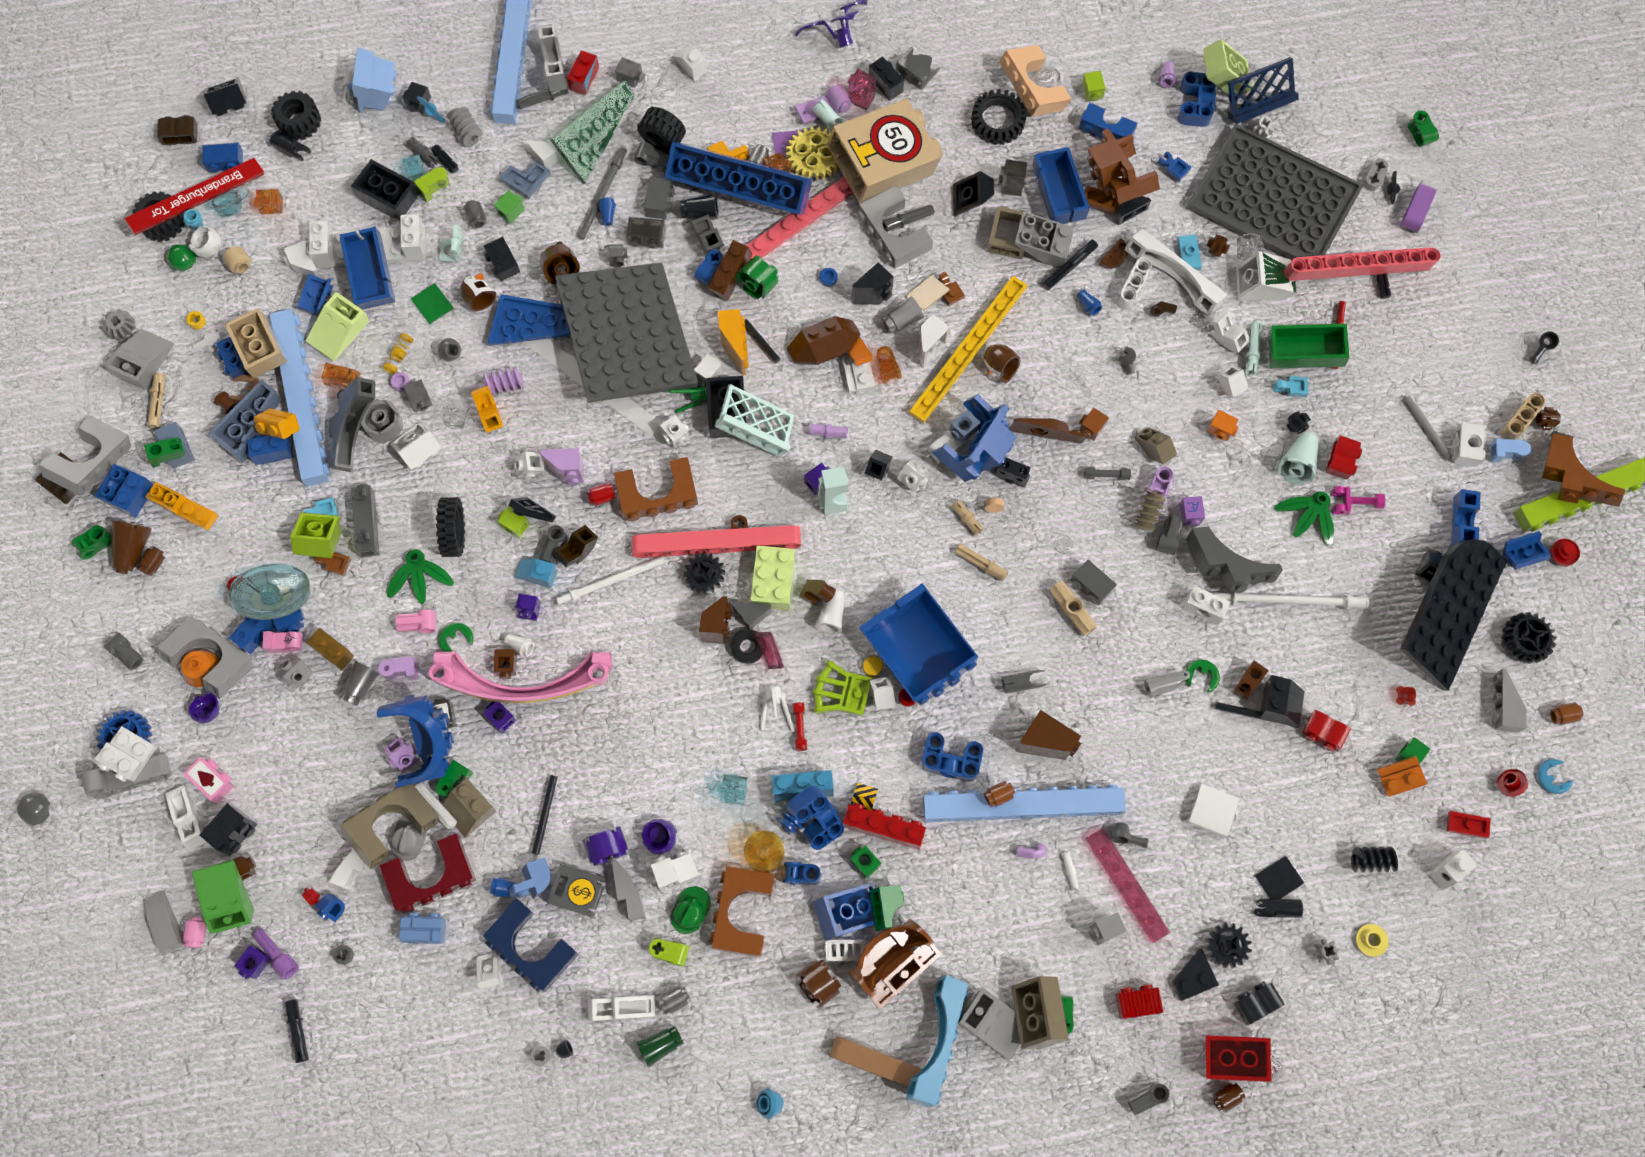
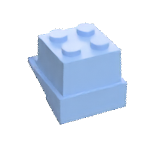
(372, 80)

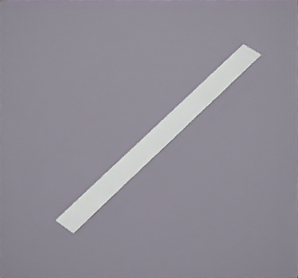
(624, 406)

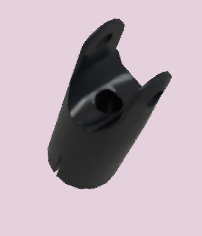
(288, 145)
(1280, 908)

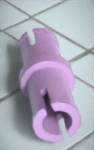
(828, 430)

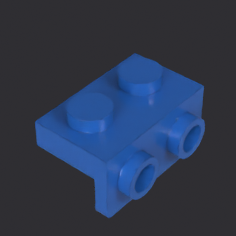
(314, 294)
(1525, 550)

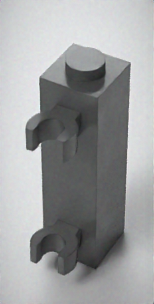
(365, 521)

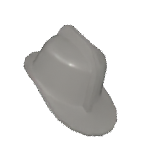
(406, 840)

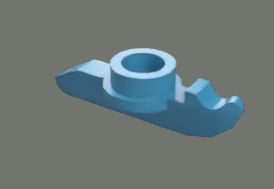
(430, 109)

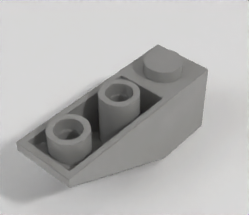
(1509, 708)

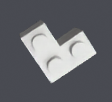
(674, 872)

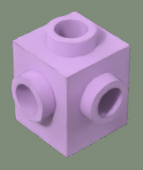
(401, 754)

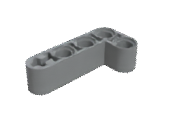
(105, 784)

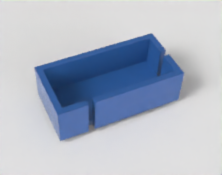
(1060, 186)
(367, 268)

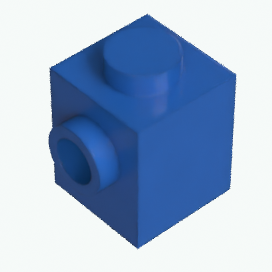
(290, 623)

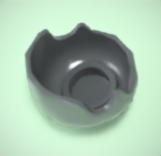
(33, 808)

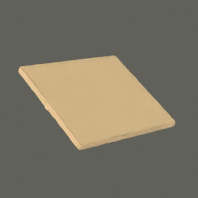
(928, 292)

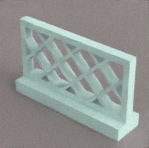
(752, 433)

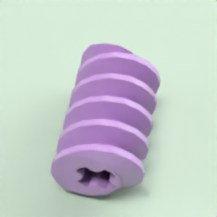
(504, 380)

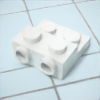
(125, 755)

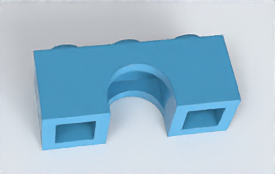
(790, 785)

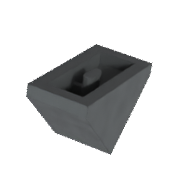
(751, 613)

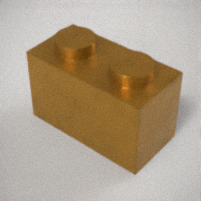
(330, 648)

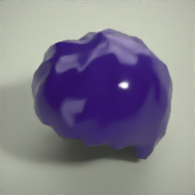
(659, 836)

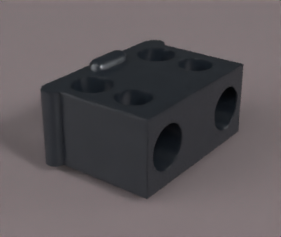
(1013, 472)

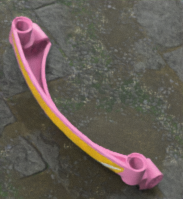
(462, 679)

